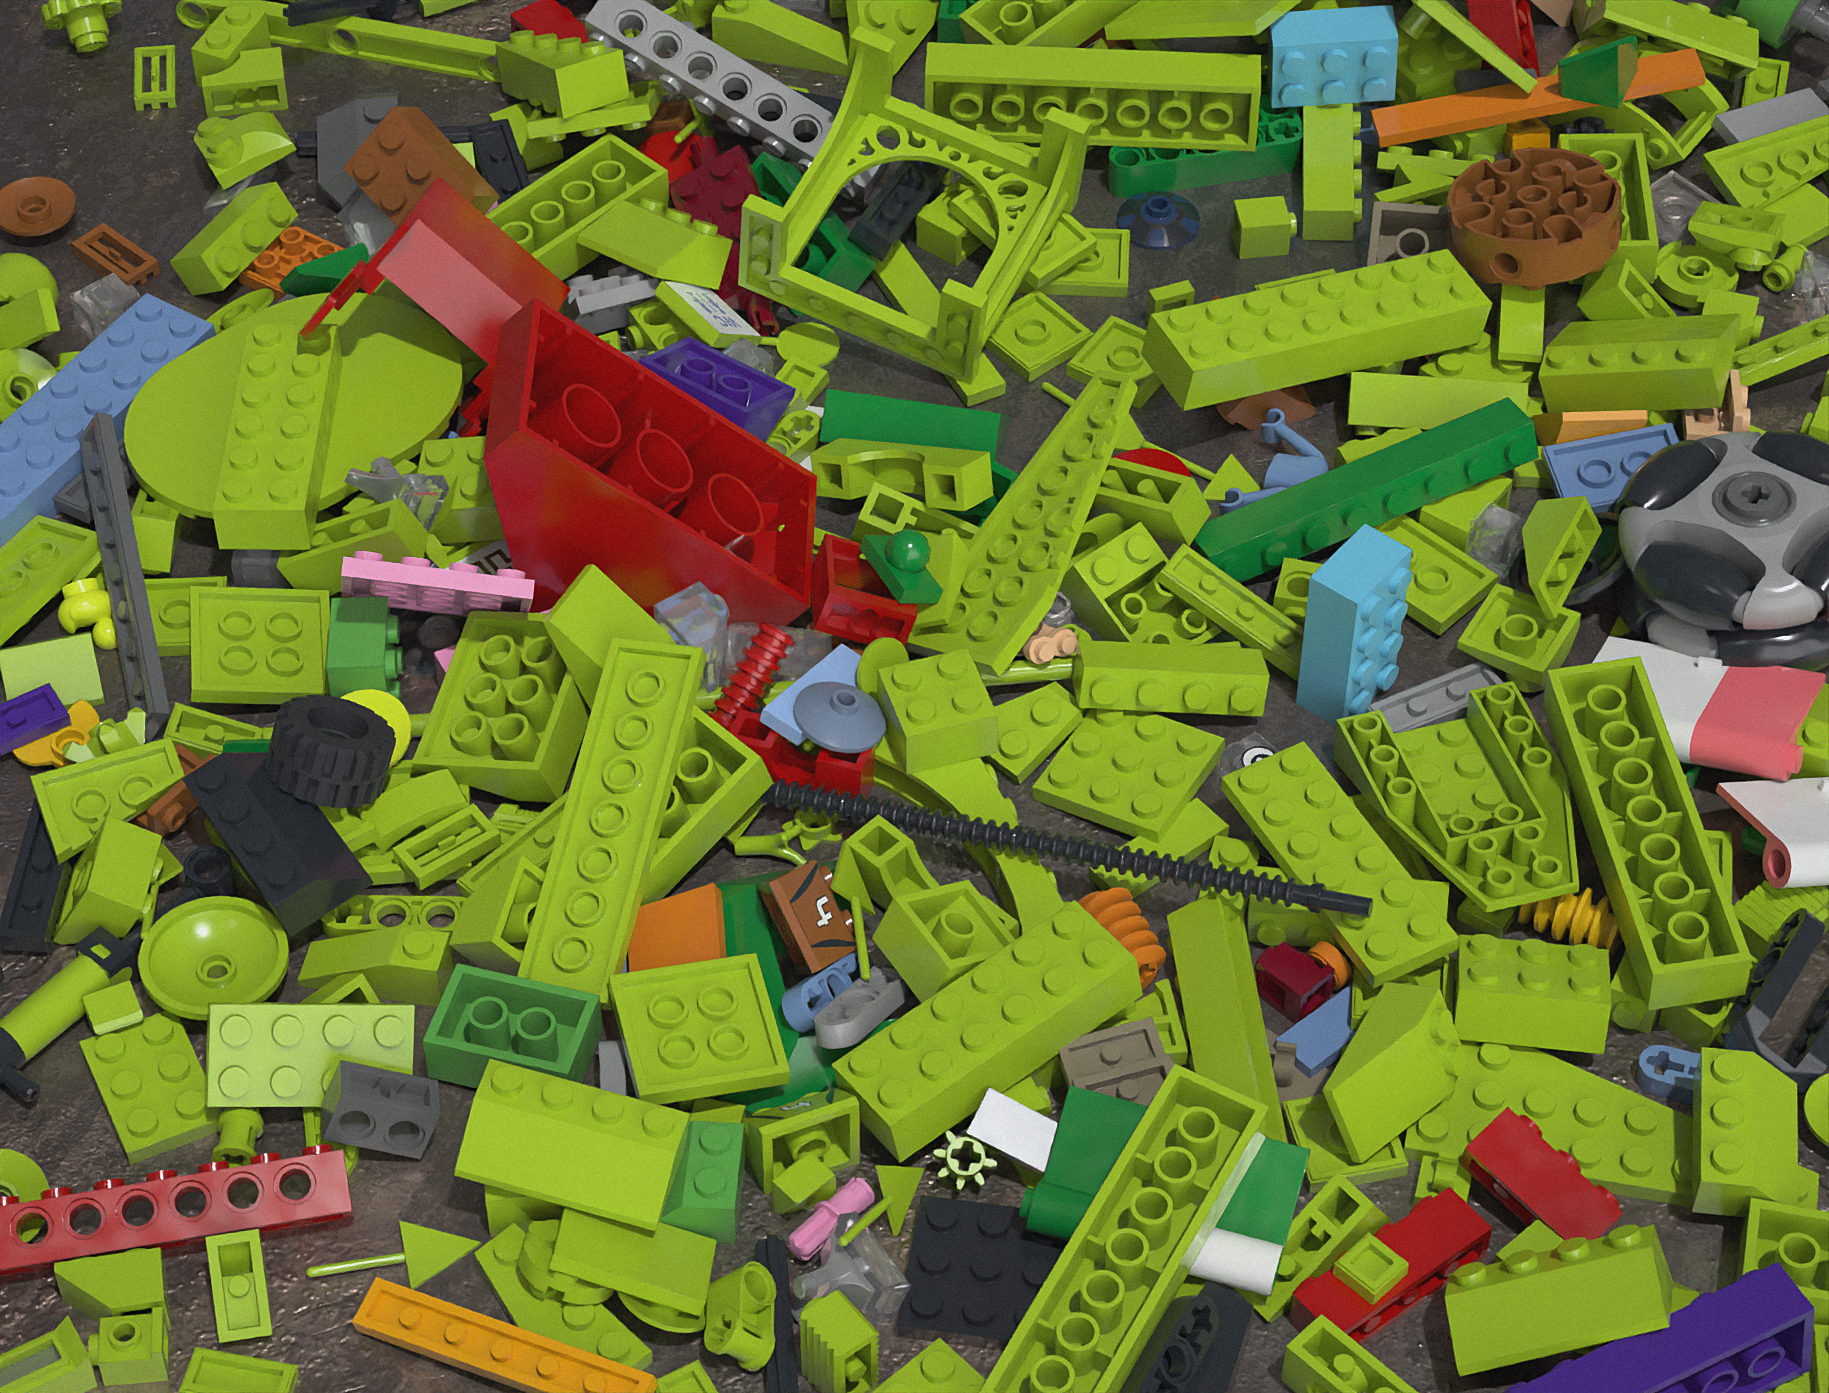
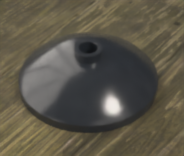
(1597, 573)

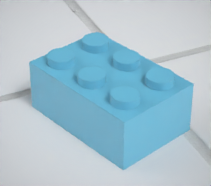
(1332, 56)

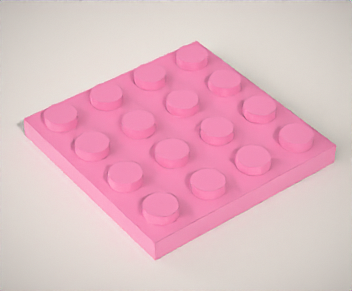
(435, 590)

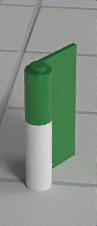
(1249, 1235)

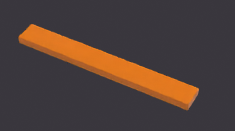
(1511, 103)

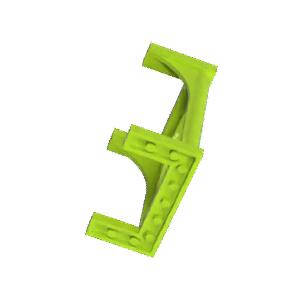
(777, 235)

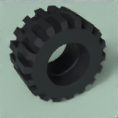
(330, 751)

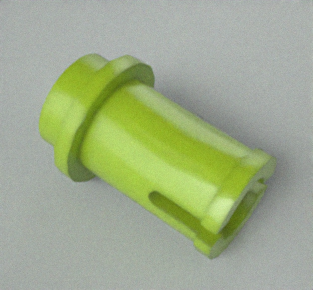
(1781, 272)

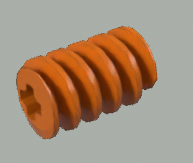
(1124, 922)

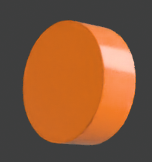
(1326, 953)

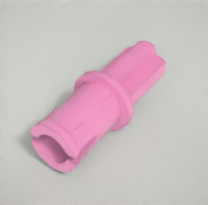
(812, 1234)

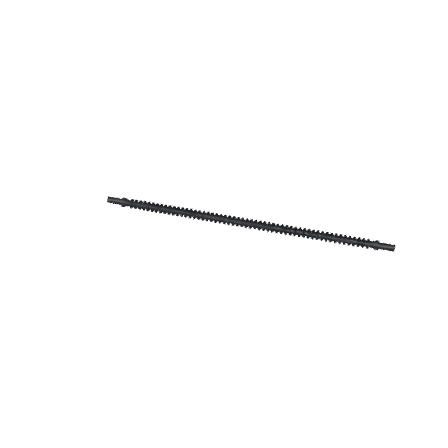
(1312, 896)

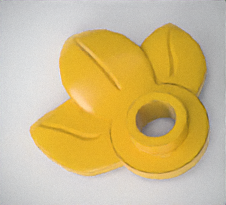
(49, 748)

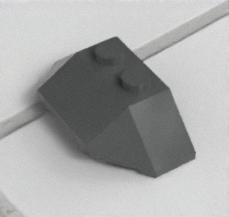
(342, 133)

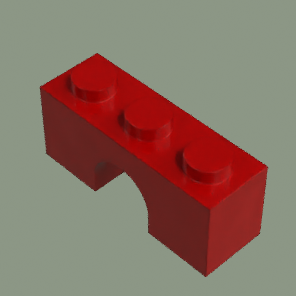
(829, 769)

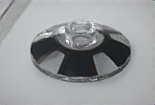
(426, 634)

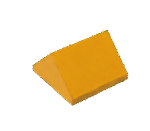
(1574, 426)

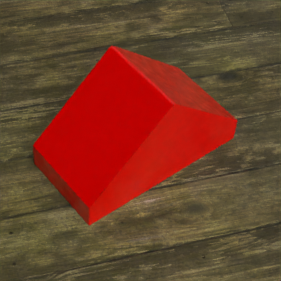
(638, 479)

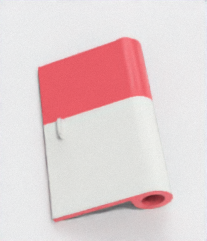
(1727, 714)
(1794, 822)

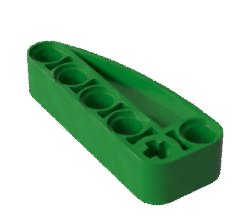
(1173, 169)

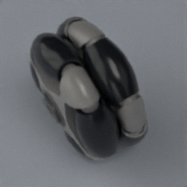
(1730, 549)

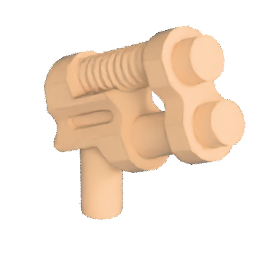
(1047, 643)

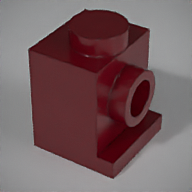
(1292, 981)

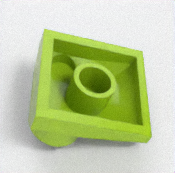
(241, 145)
(1742, 233)
(1518, 638)

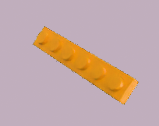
(490, 1345)

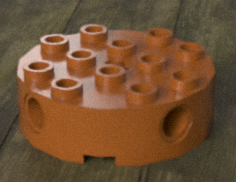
(1534, 217)

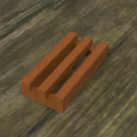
(109, 261)

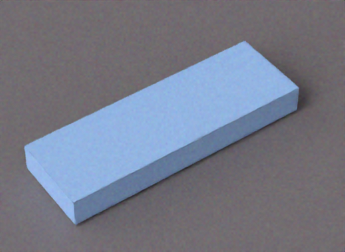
(838, 666)

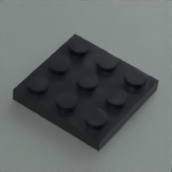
(972, 1273)

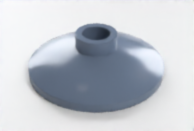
(839, 717)

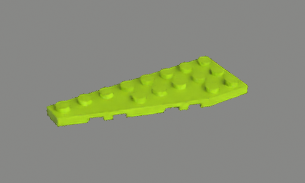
(1032, 533)
(1610, 1131)

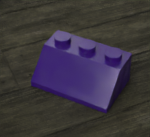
(723, 384)

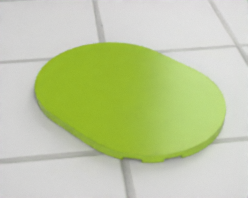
(392, 395)

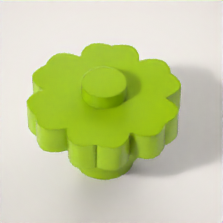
(82, 19)

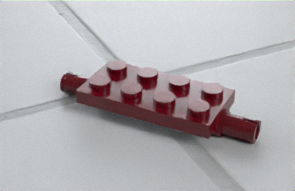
(716, 195)

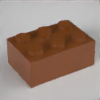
(404, 160)

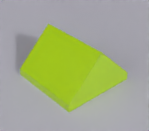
(63, 662)

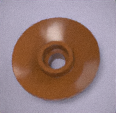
(35, 206)

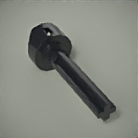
(312, 11)

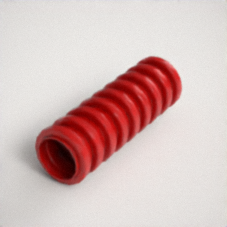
(752, 674)

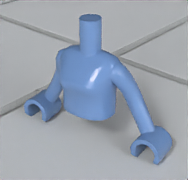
(1284, 469)

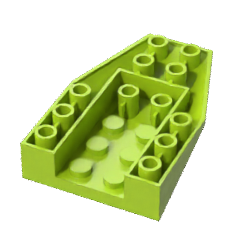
(1472, 796)

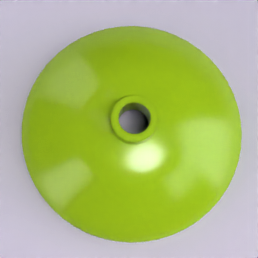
(208, 941)

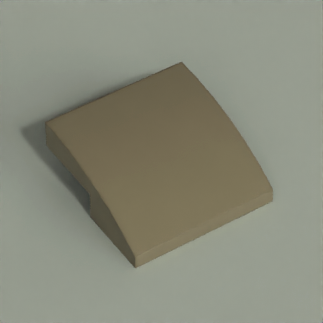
(1118, 1062)

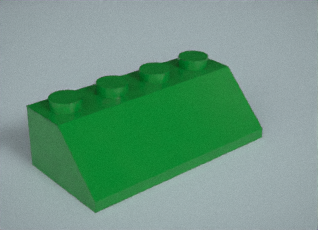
(828, 250)
(911, 422)

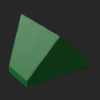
(1600, 74)
(323, 273)

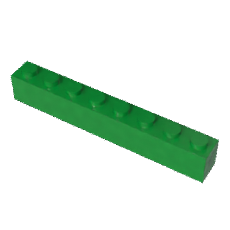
(1369, 491)

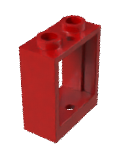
(850, 611)

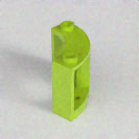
(1696, 103)

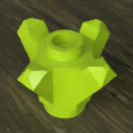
(110, 737)

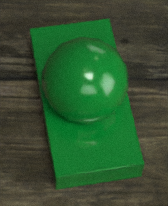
(901, 565)

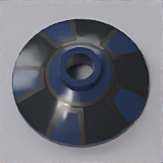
(1159, 220)

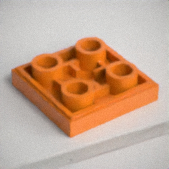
(288, 250)
(679, 930)

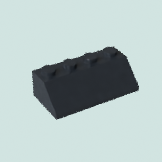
(276, 839)

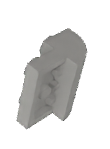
(605, 302)

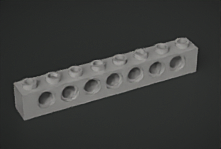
(728, 74)

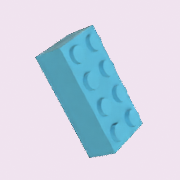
(1353, 625)

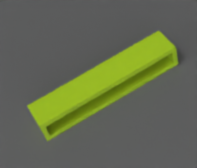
(1223, 1002)

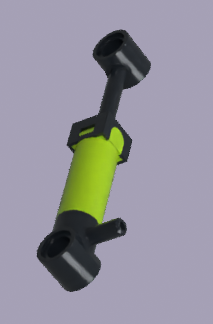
(99, 964)

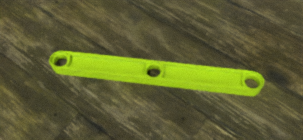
(373, 40)

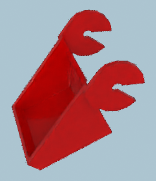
(459, 273)

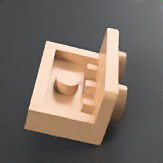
(1731, 417)

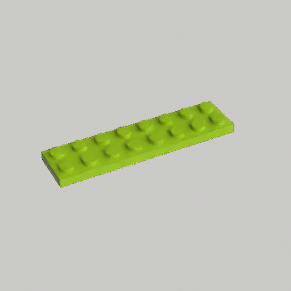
(613, 816)

